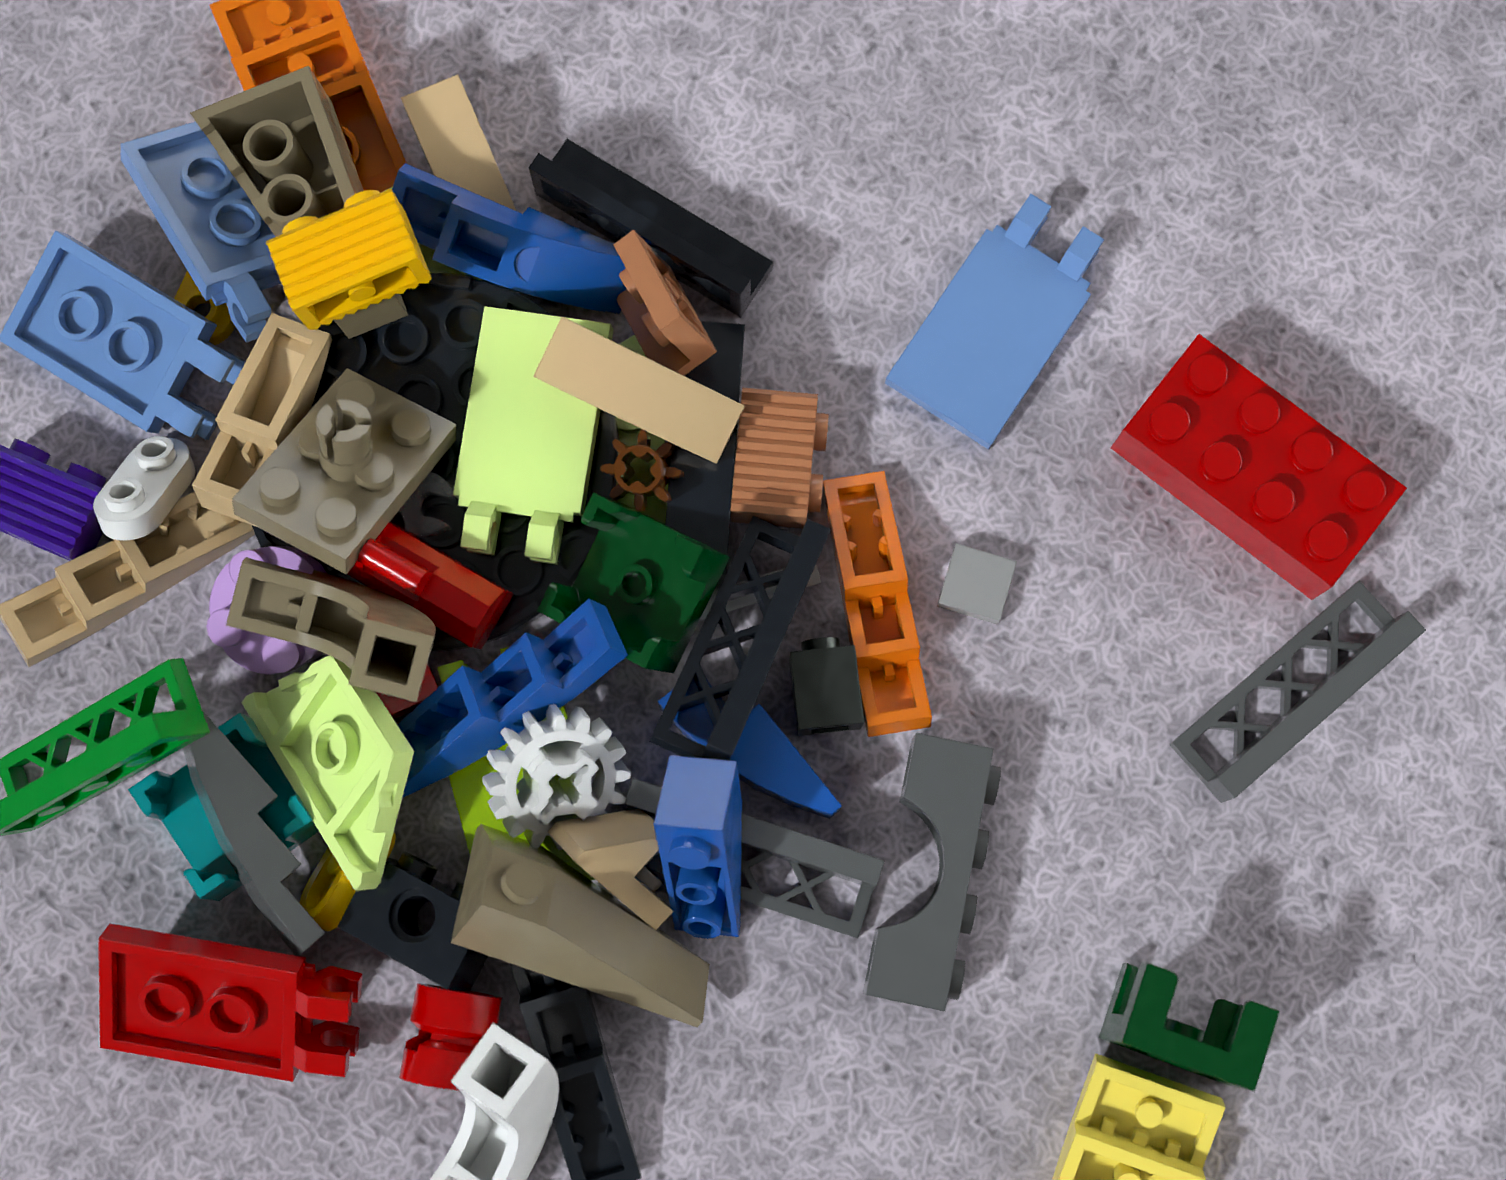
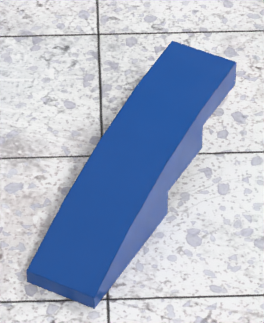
(473, 707)

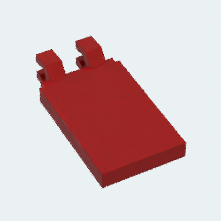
(224, 1005)

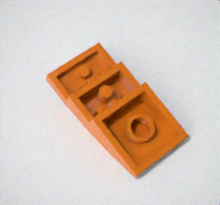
(287, 35)

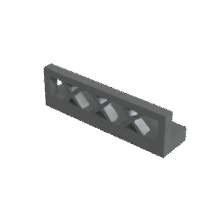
(1312, 708)
(790, 846)

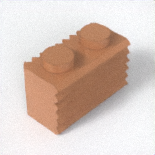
(776, 457)

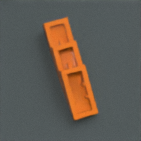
(877, 603)

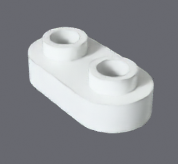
(144, 488)

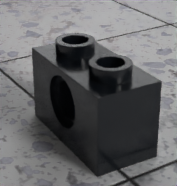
(389, 923)

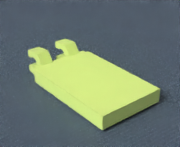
(523, 439)

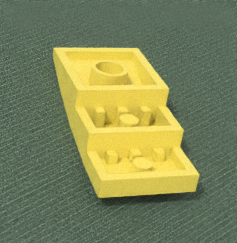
(1137, 1127)

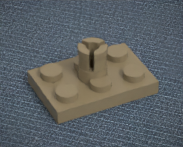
(345, 470)

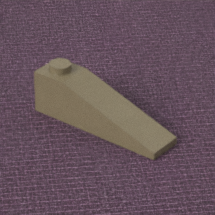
(557, 922)

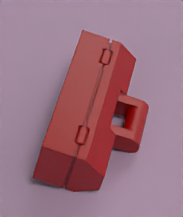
(433, 583)

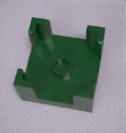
(646, 578)
(1226, 1052)

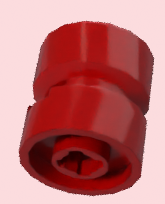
(448, 1032)

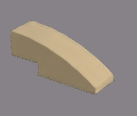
(455, 140)
(638, 390)
(262, 408)

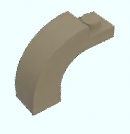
(364, 628)

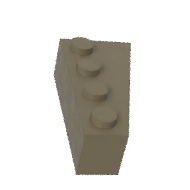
(291, 162)

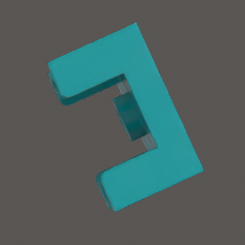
(179, 808)

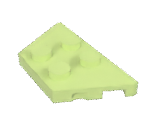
(340, 760)

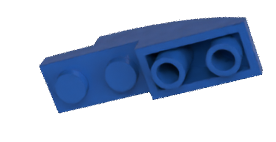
(509, 247)

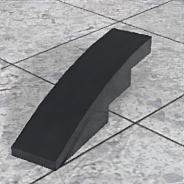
(704, 494)
(589, 1106)

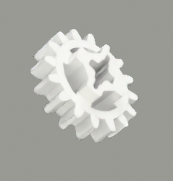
(549, 749)

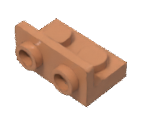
(659, 309)

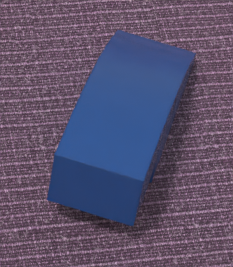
(763, 757)

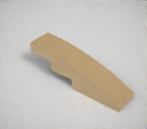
(118, 579)

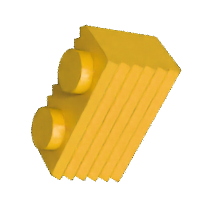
(348, 258)

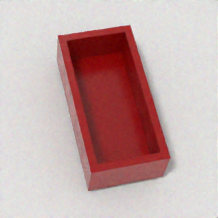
(1258, 468)

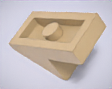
(615, 854)

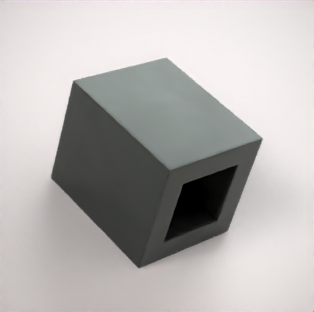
(825, 687)

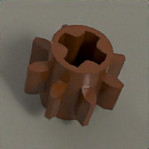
(624, 471)

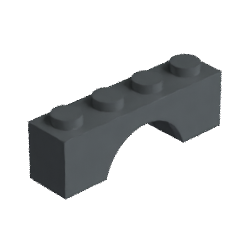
(947, 790)

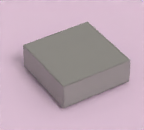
(976, 584)

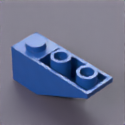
(701, 845)

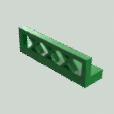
(106, 758)

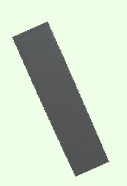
(233, 803)

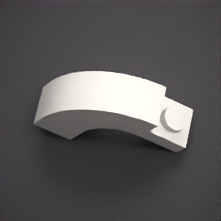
(507, 1111)

